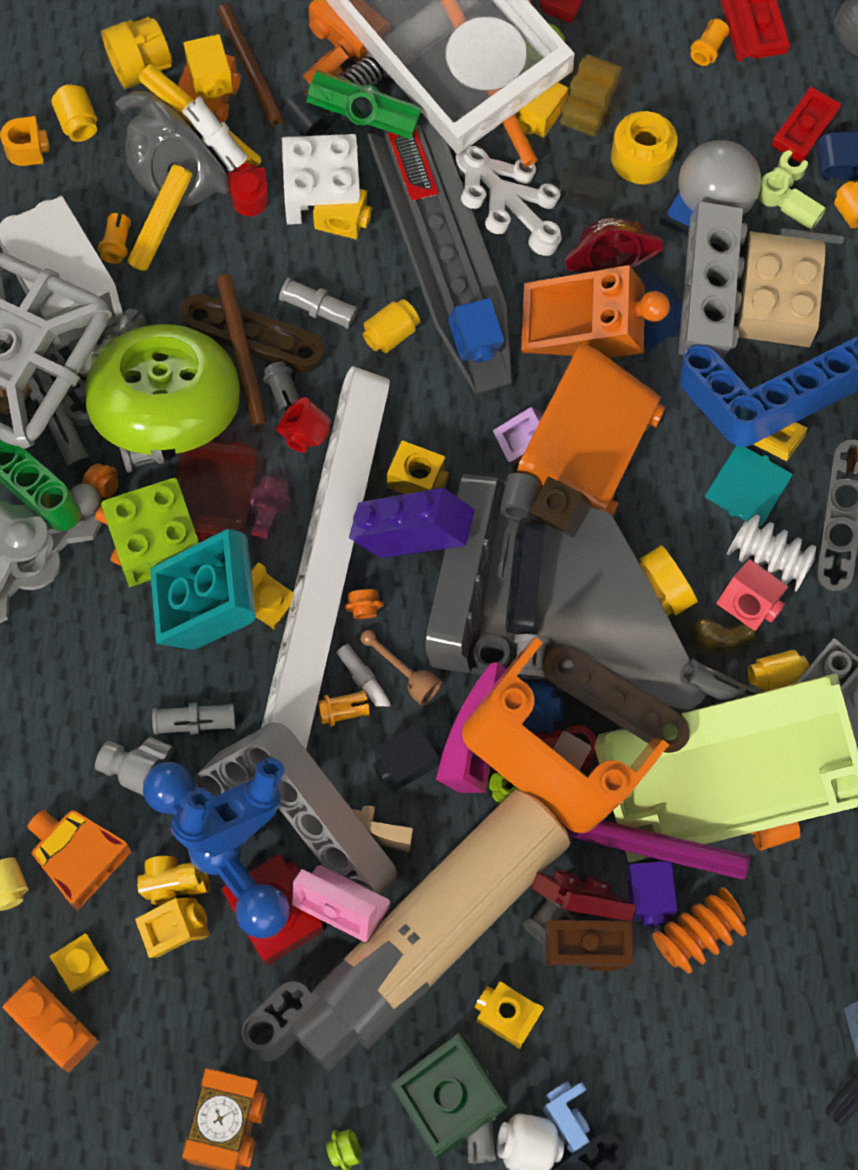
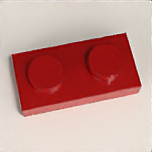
(806, 124)

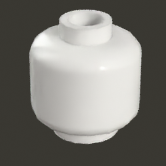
(529, 1143)

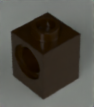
(560, 507)

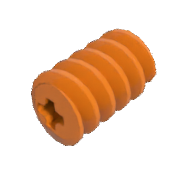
(701, 930)

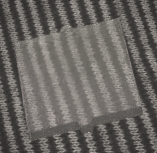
(831, 239)

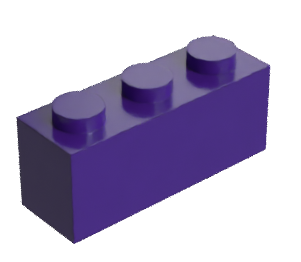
(412, 523)

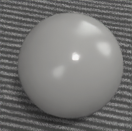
(721, 175)

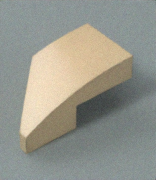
(385, 834)

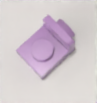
(517, 433)

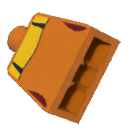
(76, 854)

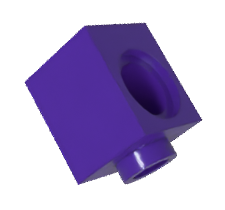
(652, 892)

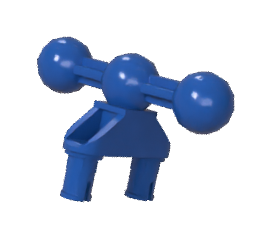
(216, 830)

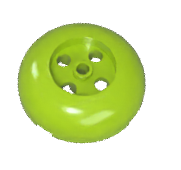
(144, 404)

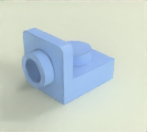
(568, 1123)

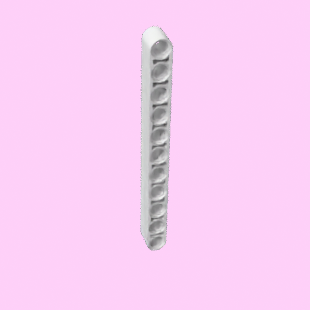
(326, 554)

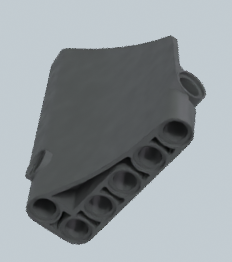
(586, 599)

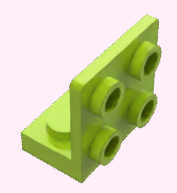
(149, 528)

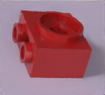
(300, 926)

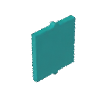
(748, 485)

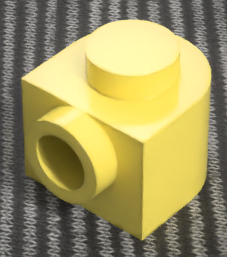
(11, 884)

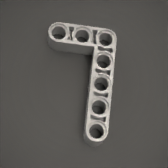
(307, 802)

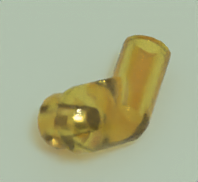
(720, 638)

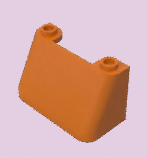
(592, 428)

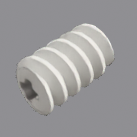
(773, 551)

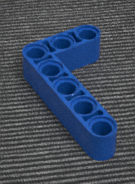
(754, 414)

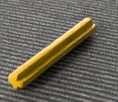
(178, 99)

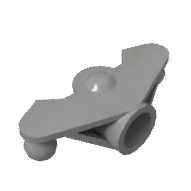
(31, 547)

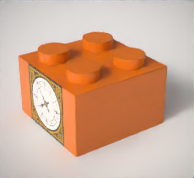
(224, 1122)

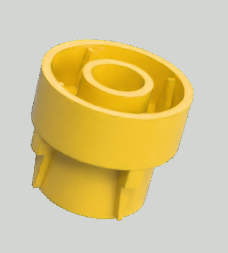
(135, 46)
(667, 581)

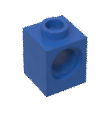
(476, 331)

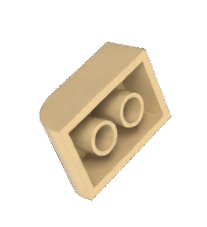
(781, 289)

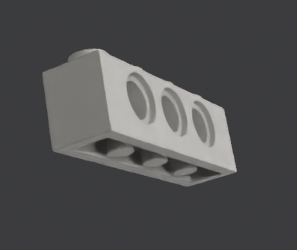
(723, 227)

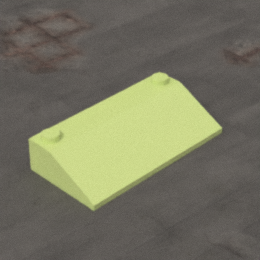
(745, 765)

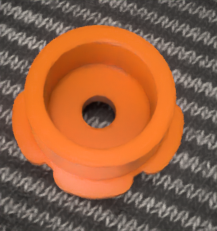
(103, 479)
(363, 603)

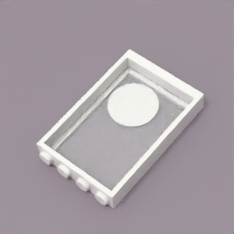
(461, 58)

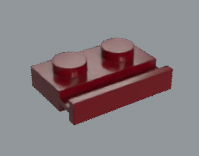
(585, 897)

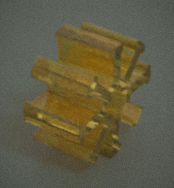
(590, 95)

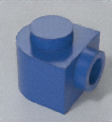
(547, 708)

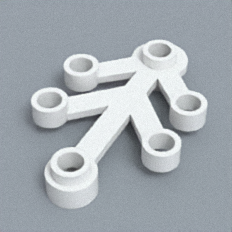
(476, 165)

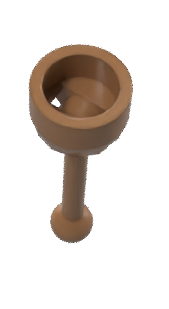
(421, 684)

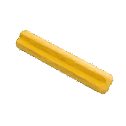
(159, 217)

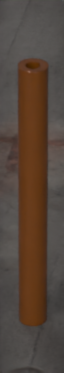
(250, 65)
(241, 350)

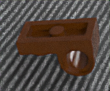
(589, 944)

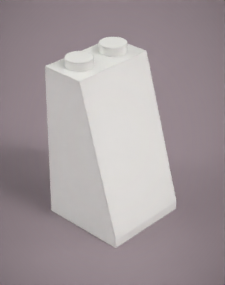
(54, 240)

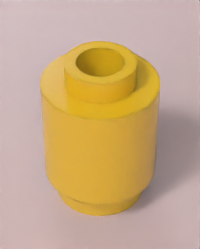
(75, 112)
(390, 326)
(777, 670)

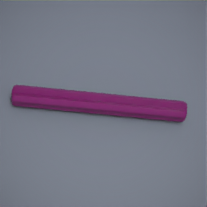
(667, 848)

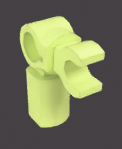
(776, 191)

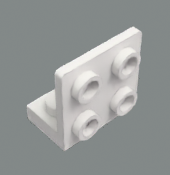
(319, 172)

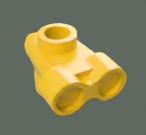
(167, 879)

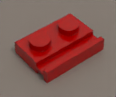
(755, 28)

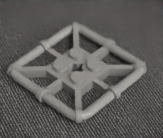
(32, 339)

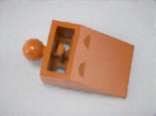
(592, 309)

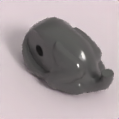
(162, 139)

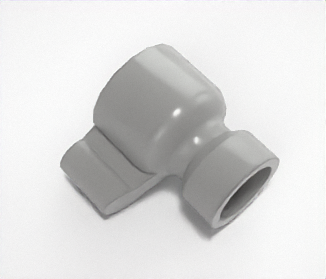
(132, 766)

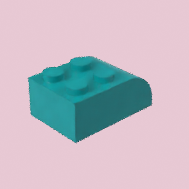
(203, 592)

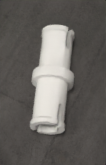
(214, 133)

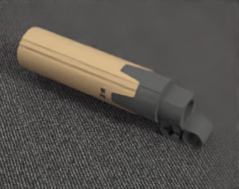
(416, 938)

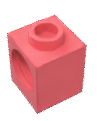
(753, 595)

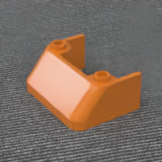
(500, 739)

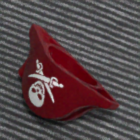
(612, 244)

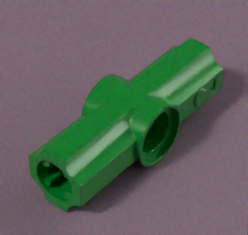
(340, 97)

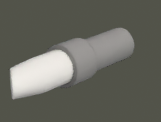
(363, 676)

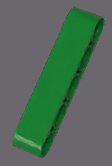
(38, 488)

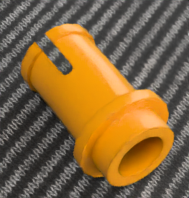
(709, 42)
(113, 246)
(340, 708)

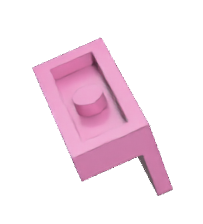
(339, 902)

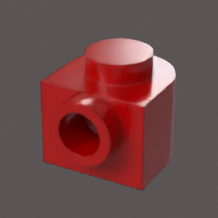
(248, 189)
(304, 425)

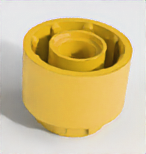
(643, 147)

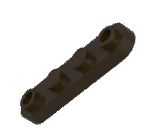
(265, 335)
(616, 697)

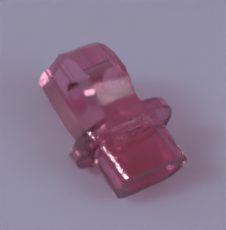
(268, 499)

